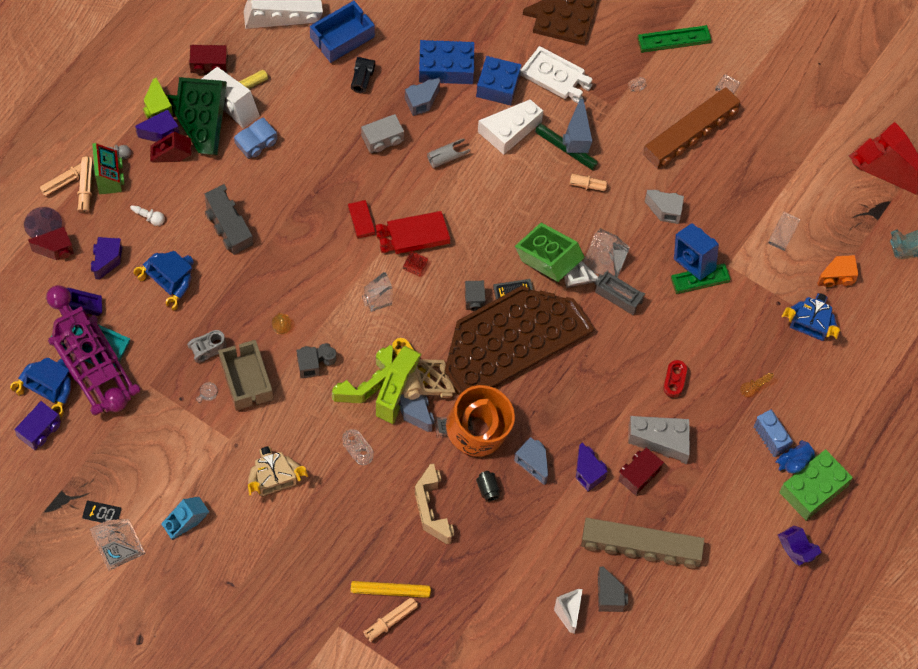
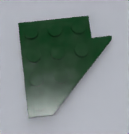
(200, 111)

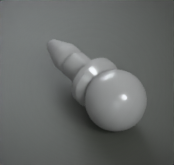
(122, 151)

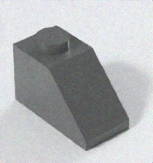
(610, 592)

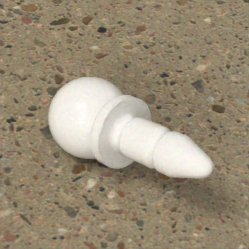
(156, 218)

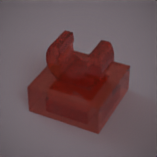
(415, 263)

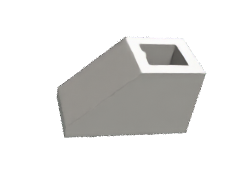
(665, 205)

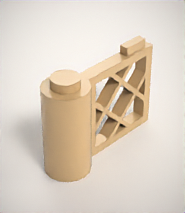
(414, 386)

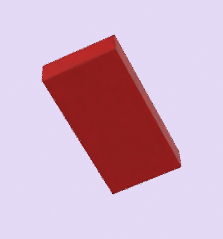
(361, 219)

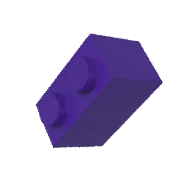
(38, 426)

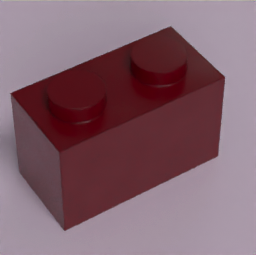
(208, 57)
(640, 470)

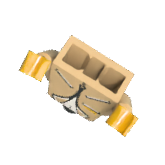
(273, 472)

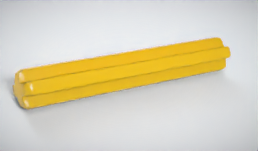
(390, 589)

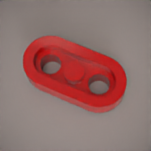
(675, 380)

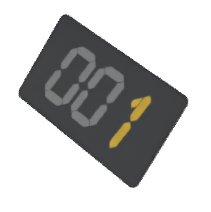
(100, 512)

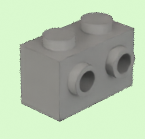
(382, 134)

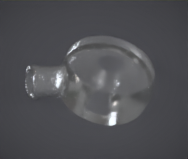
(208, 386)

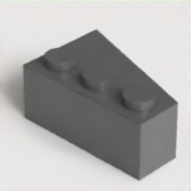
(227, 220)

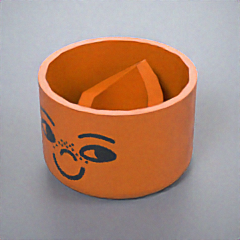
(487, 405)

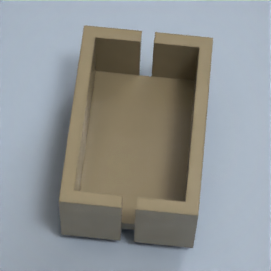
(245, 375)

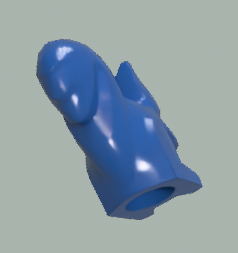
(796, 458)

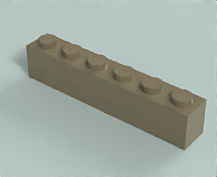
(642, 542)

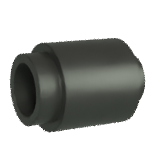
(488, 486)

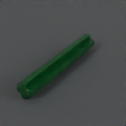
(557, 140)

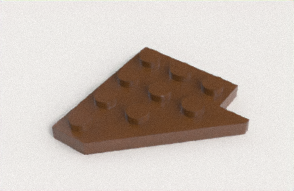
(562, 19)

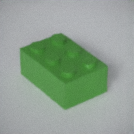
(549, 251)
(815, 485)

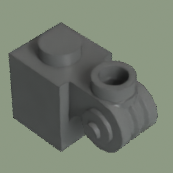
(310, 357)

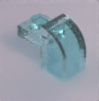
(904, 245)

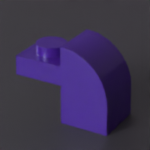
(797, 545)

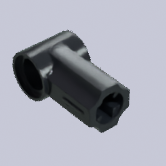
(363, 70)

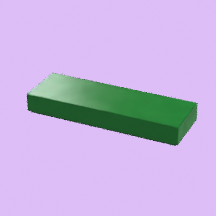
(688, 282)

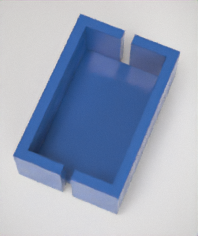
(342, 31)
(446, 60)

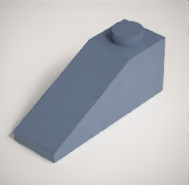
(578, 133)

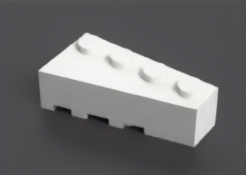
(281, 12)

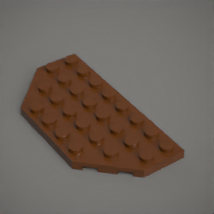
(512, 336)

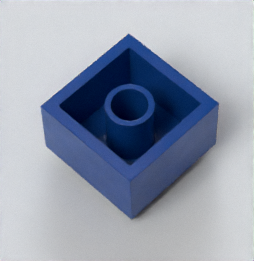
(498, 80)
(696, 251)

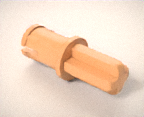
(587, 182)

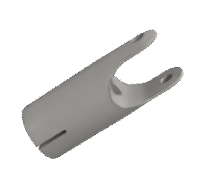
(445, 154)

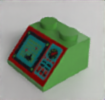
(107, 169)

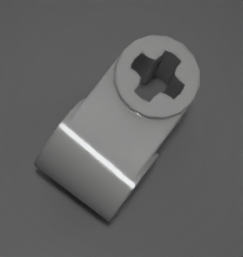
(206, 345)

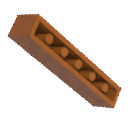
(691, 128)

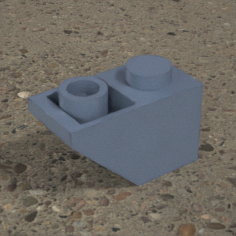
(422, 96)
(416, 412)

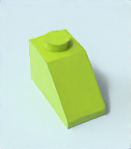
(156, 100)

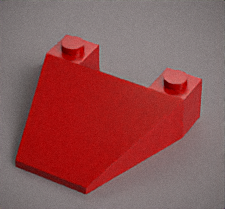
(889, 158)

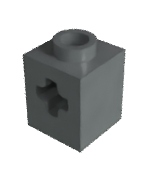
(474, 295)

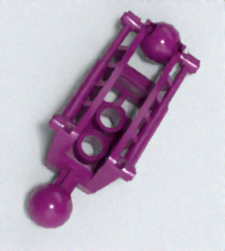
(114, 398)

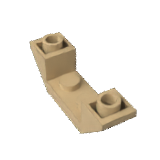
(437, 528)

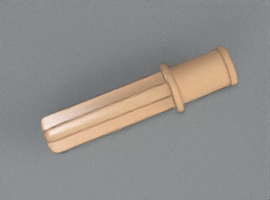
(61, 180)
(85, 185)
(382, 625)

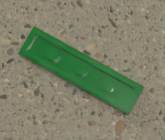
(674, 38)

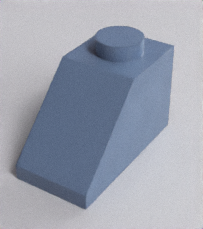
(533, 459)

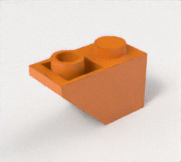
(839, 272)

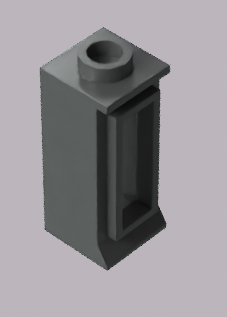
(619, 292)

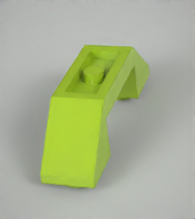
(394, 383)
(347, 393)

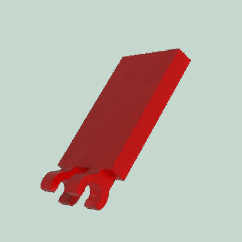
(413, 233)

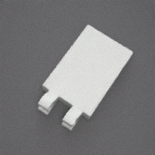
(556, 74)

